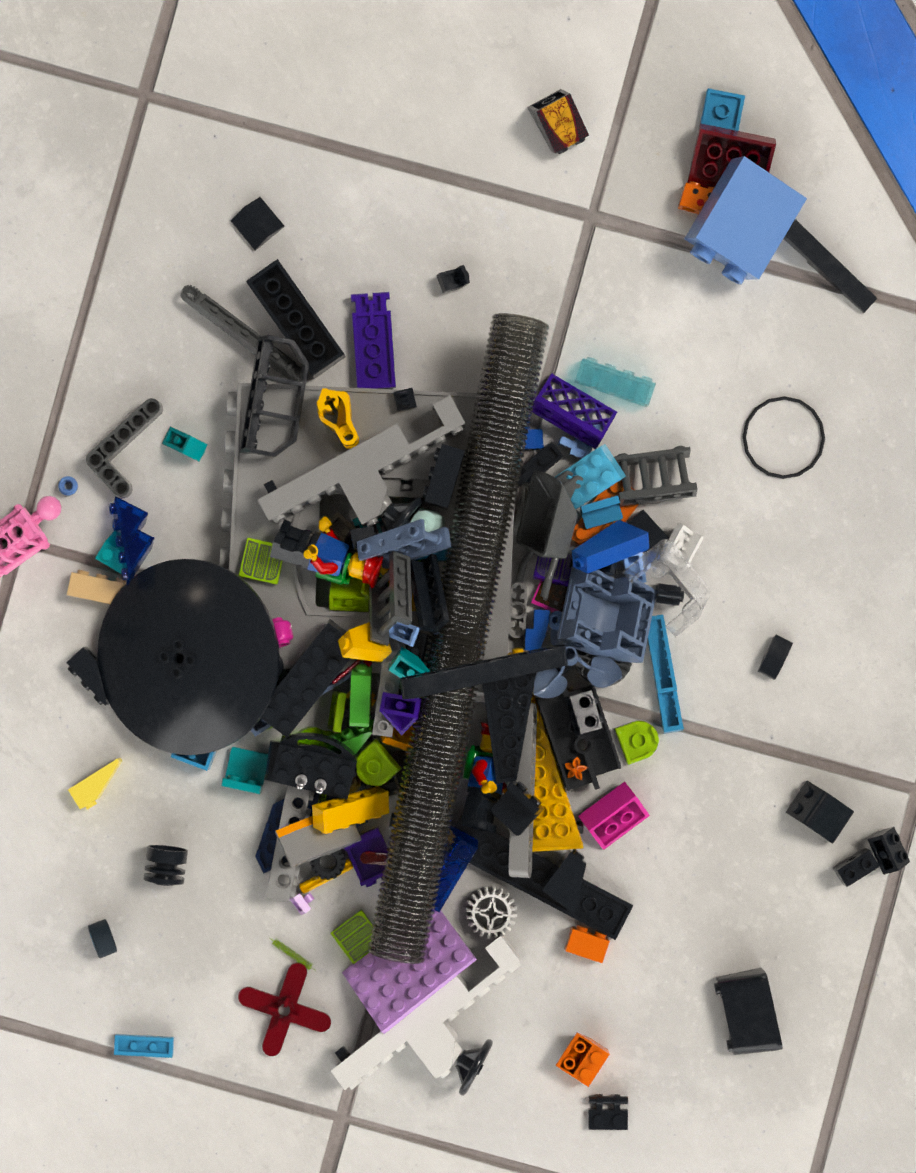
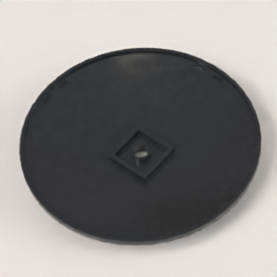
(225, 647)

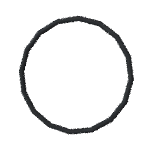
(821, 430)

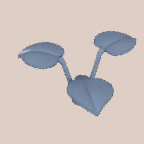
(551, 683)

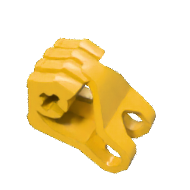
(344, 421)

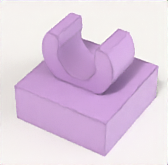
(301, 903)

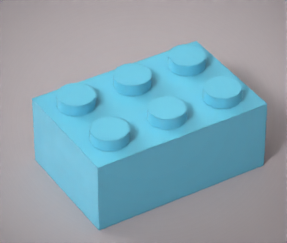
(598, 473)

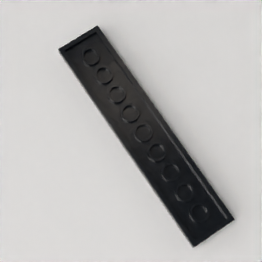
(595, 905)

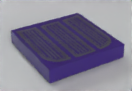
(561, 573)

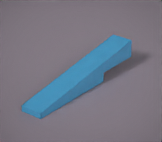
(664, 676)

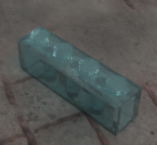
(615, 382)

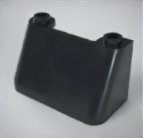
(749, 1012)

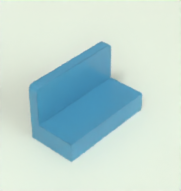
(601, 512)

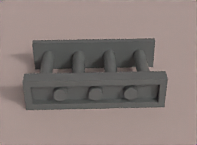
(666, 491)
(400, 599)

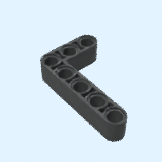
(120, 444)

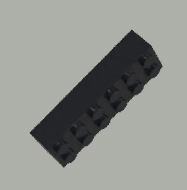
(295, 317)
(306, 680)

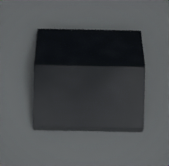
(257, 223)

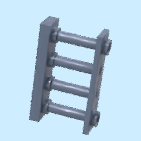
(407, 539)

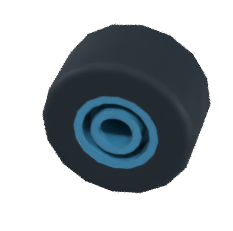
(102, 938)

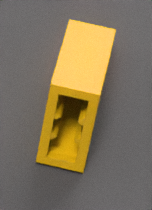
(357, 645)

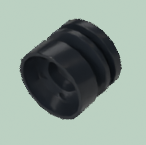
(165, 865)

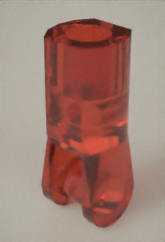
(373, 858)

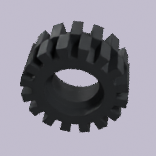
(330, 873)

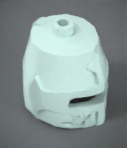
(431, 518)

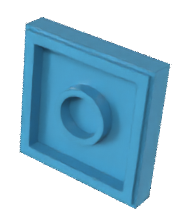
(722, 109)

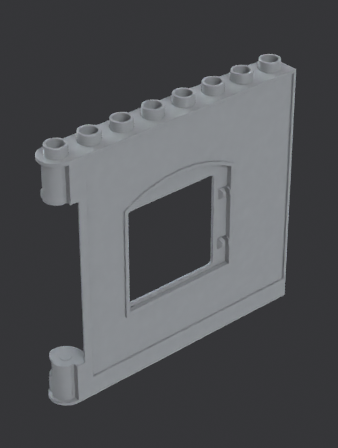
(316, 444)

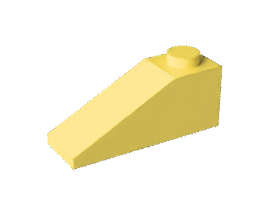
(93, 786)

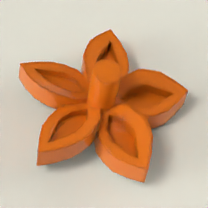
(575, 768)

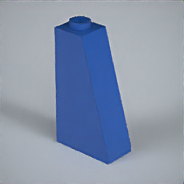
(610, 546)

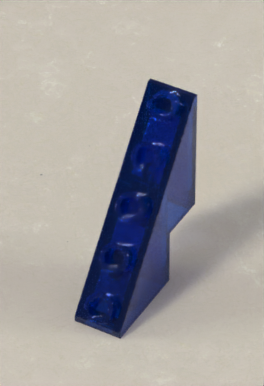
(132, 542)

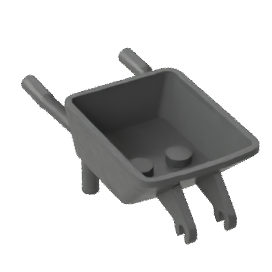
(547, 522)

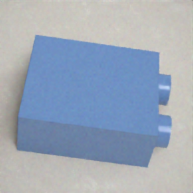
(744, 220)

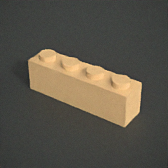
(94, 588)

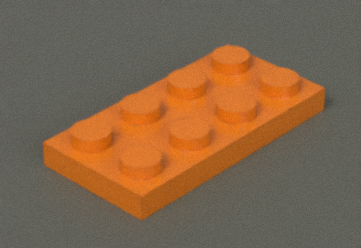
(582, 534)

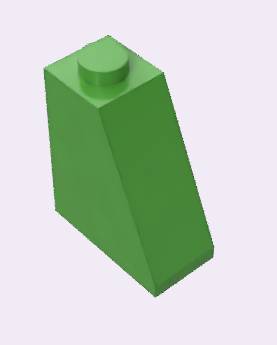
(361, 696)

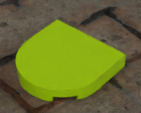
(637, 740)
(376, 765)

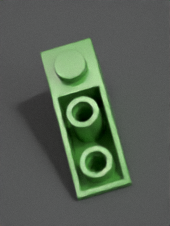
(352, 737)

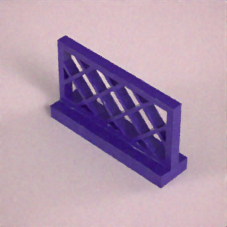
(567, 420)

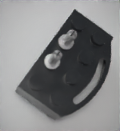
(315, 766)

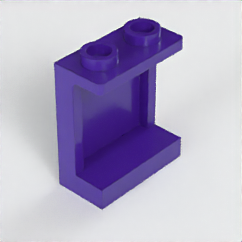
(371, 841)

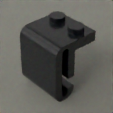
(820, 811)

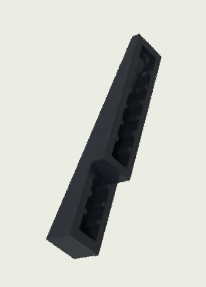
(829, 267)

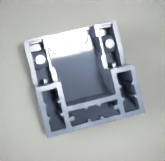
(607, 616)

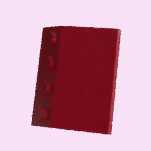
(719, 145)

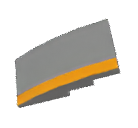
(305, 843)

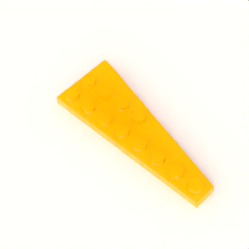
(555, 825)

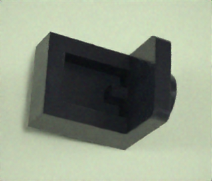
(453, 279)

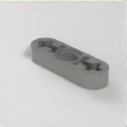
(523, 615)

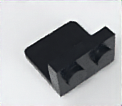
(517, 808)

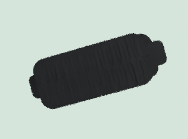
(600, 753)

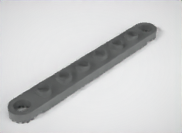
(238, 330)

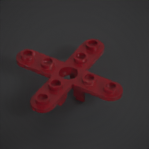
(289, 997)

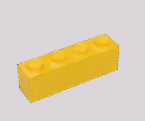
(356, 809)

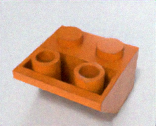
(583, 1058)

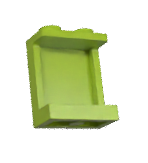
(348, 597)

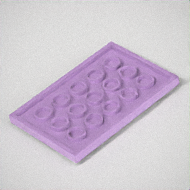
(395, 988)

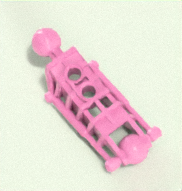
(48, 509)

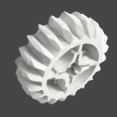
(482, 911)

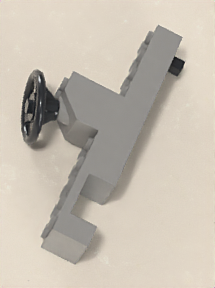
(360, 476)

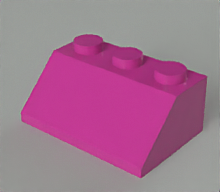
(614, 815)

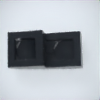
(775, 657)

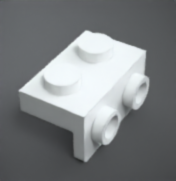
(686, 541)

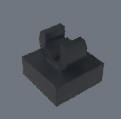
(405, 399)

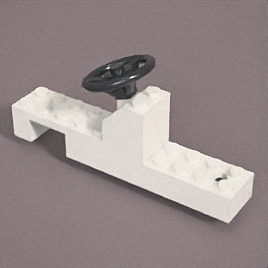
(429, 1031)

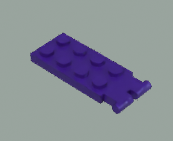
(373, 342)

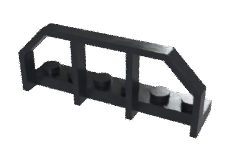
(258, 387)

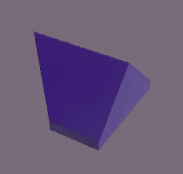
(400, 711)

